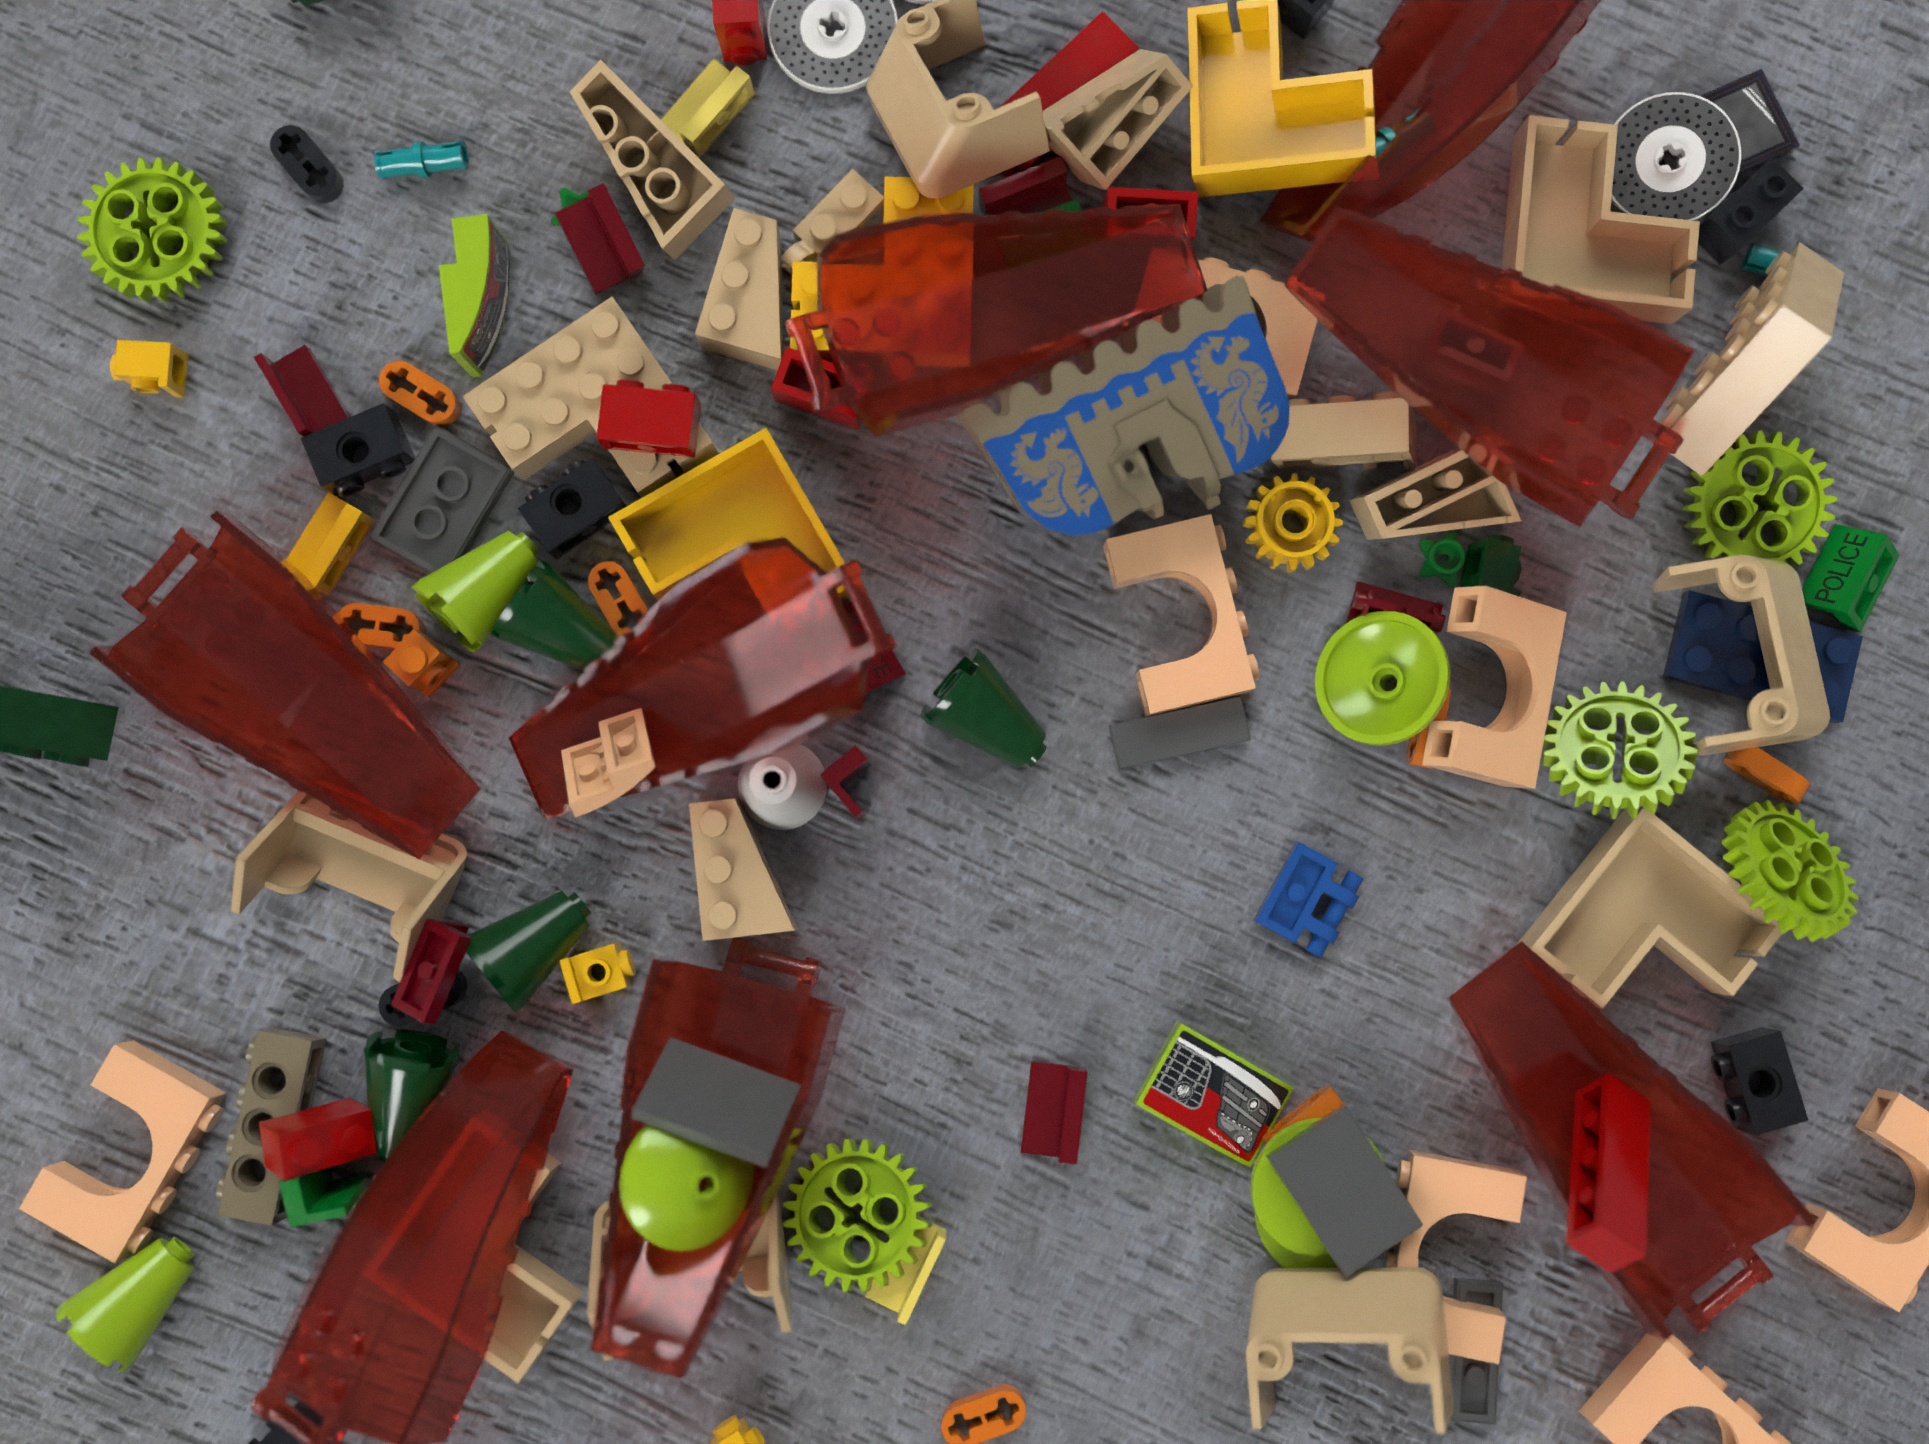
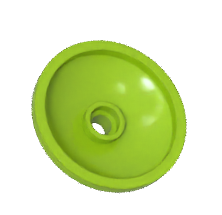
(1362, 659)
(663, 1193)

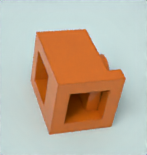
(421, 663)

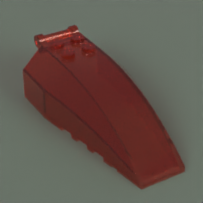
(1465, 72)
(972, 303)
(1509, 369)
(723, 669)
(284, 682)
(1706, 1180)
(418, 1265)
(663, 1301)

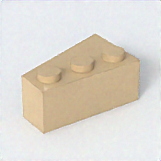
(1114, 115)
(745, 294)
(1349, 433)
(1435, 497)
(732, 875)

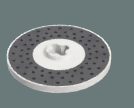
(825, 61)
(1686, 127)

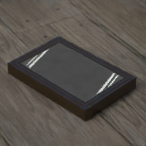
(1757, 118)

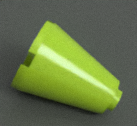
(477, 587)
(125, 1306)

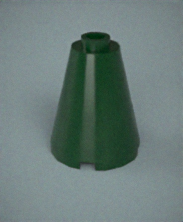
(554, 621)
(986, 713)
(527, 945)
(403, 1081)

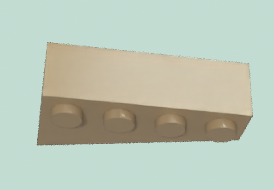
(661, 173)

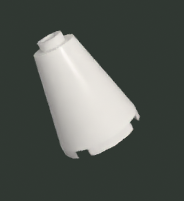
(795, 799)

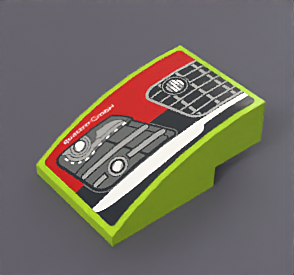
(475, 291)
(1212, 1094)

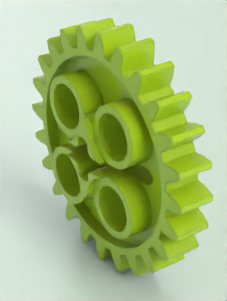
(114, 238)
(1793, 523)
(1663, 753)
(1789, 871)
(832, 1249)

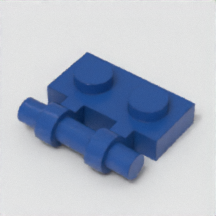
(1297, 892)

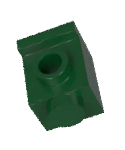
(1492, 564)

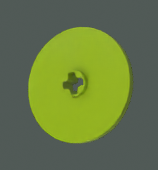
(1276, 1206)

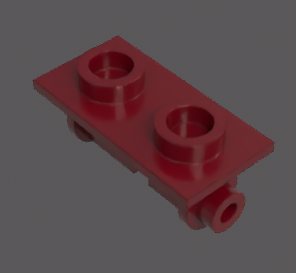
(1371, 598)

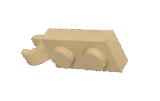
(841, 210)

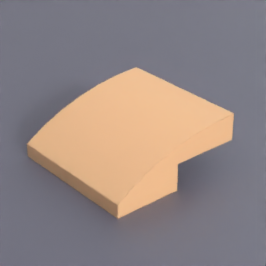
(609, 764)

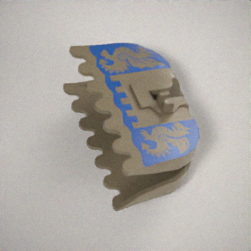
(1188, 389)

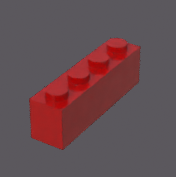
(1080, 61)
(1609, 1174)

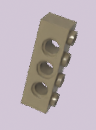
(300, 1059)

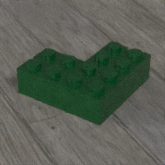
(58, 725)

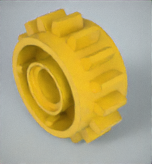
(1303, 501)

